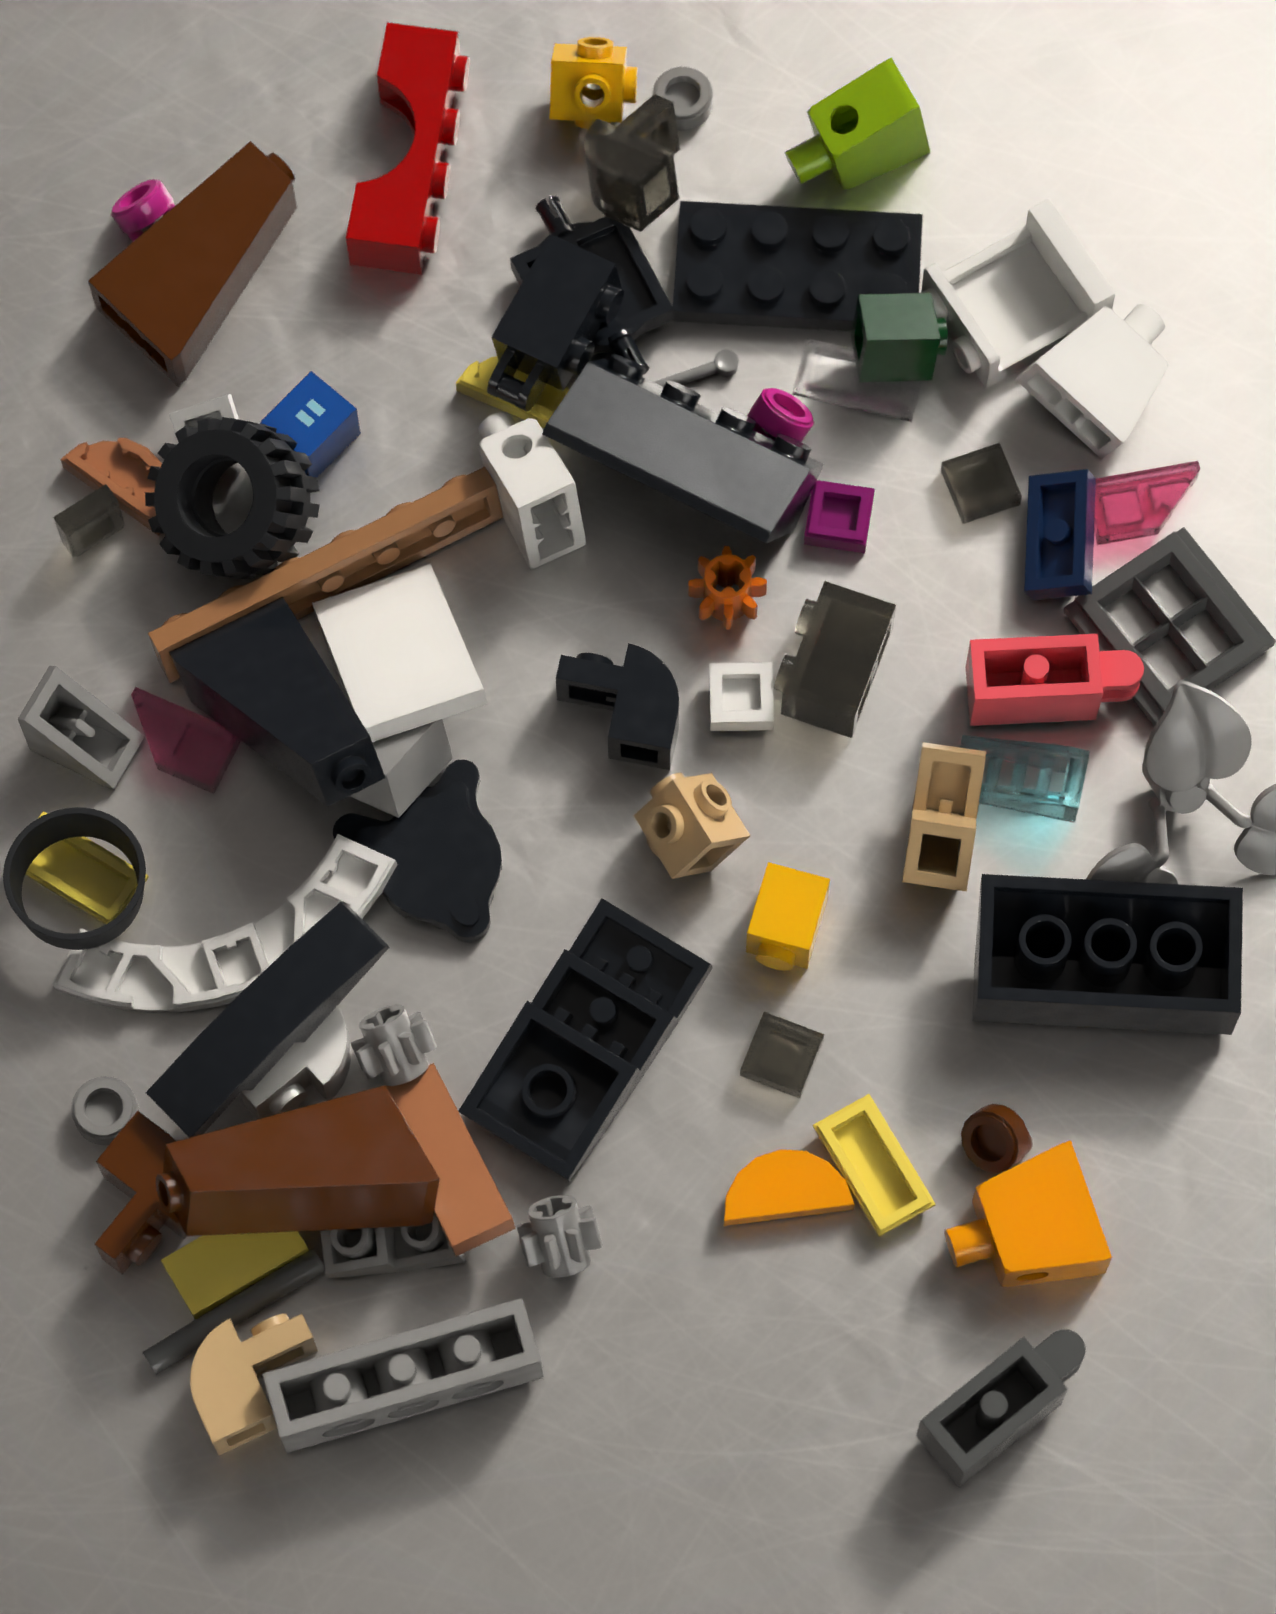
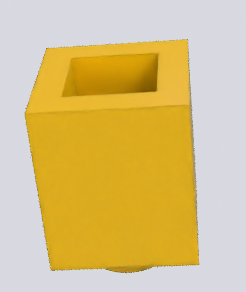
(787, 917)

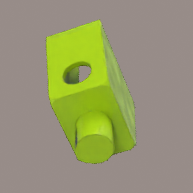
(862, 130)

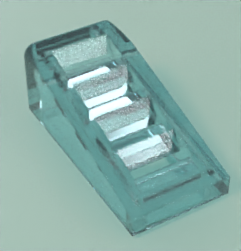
(1045, 756)

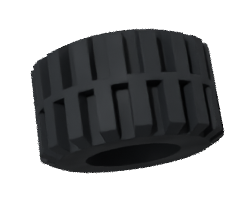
(187, 488)

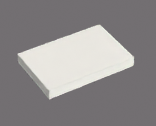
(399, 653)

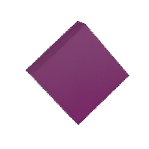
(839, 516)

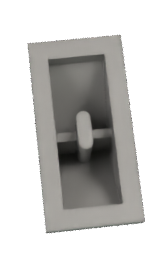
(78, 730)
(409, 766)

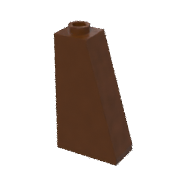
(196, 261)
(302, 1171)

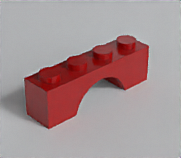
(393, 214)

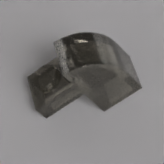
(634, 164)

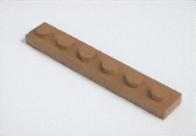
(347, 562)

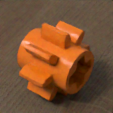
(726, 572)

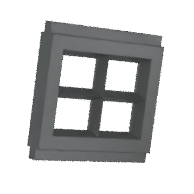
(1213, 594)

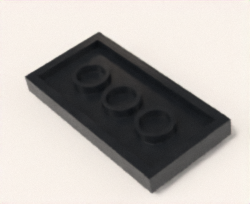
(789, 263)

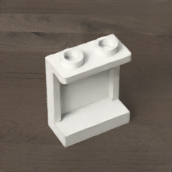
(1017, 296)

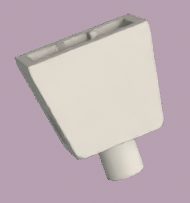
(1101, 376)
(528, 475)

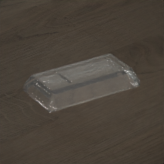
(831, 376)

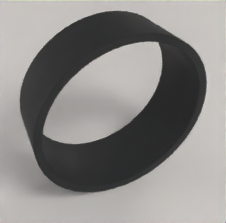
(57, 827)

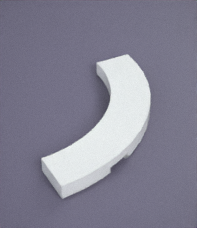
(223, 966)

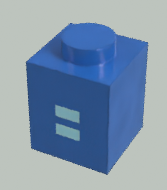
(317, 420)

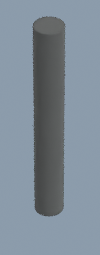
(236, 1308)

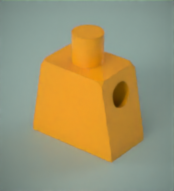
(1034, 1223)

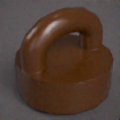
(995, 1138)

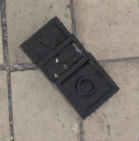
(585, 1039)

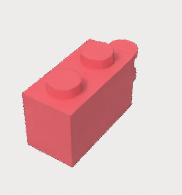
(1046, 679)

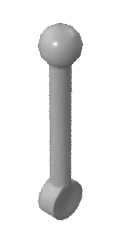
(724, 364)

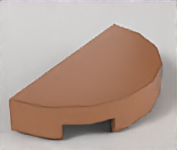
(122, 467)

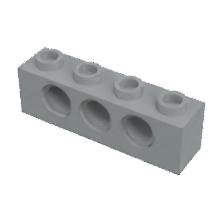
(403, 1375)

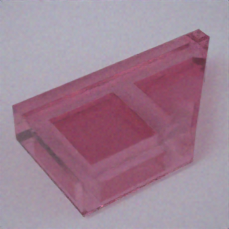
(1140, 501)
(185, 741)

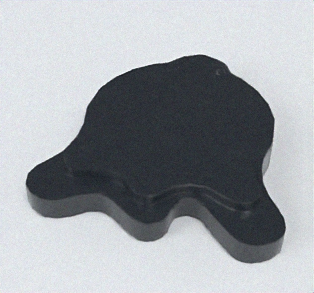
(442, 854)

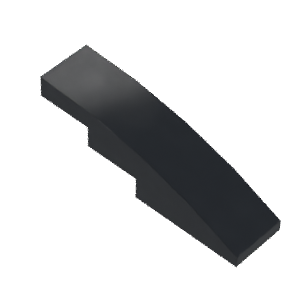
(267, 1019)

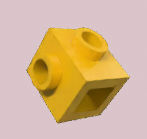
(591, 82)

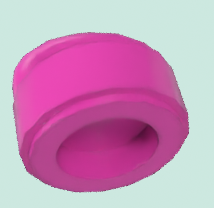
(141, 207)
(781, 414)

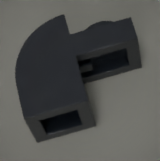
(639, 695)

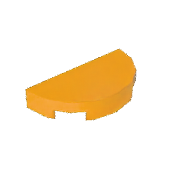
(786, 1187)

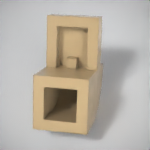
(944, 817)
(228, 1373)

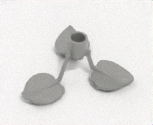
(1190, 744)

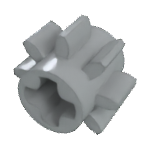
(393, 1045)
(559, 1236)

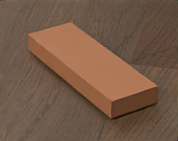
(467, 1197)

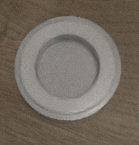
(689, 92)
(103, 1109)

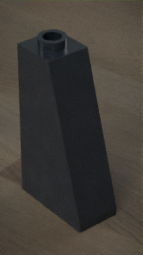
(281, 701)

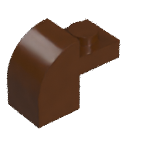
(132, 1167)

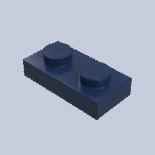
(1060, 534)

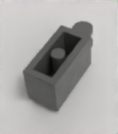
(1000, 1404)

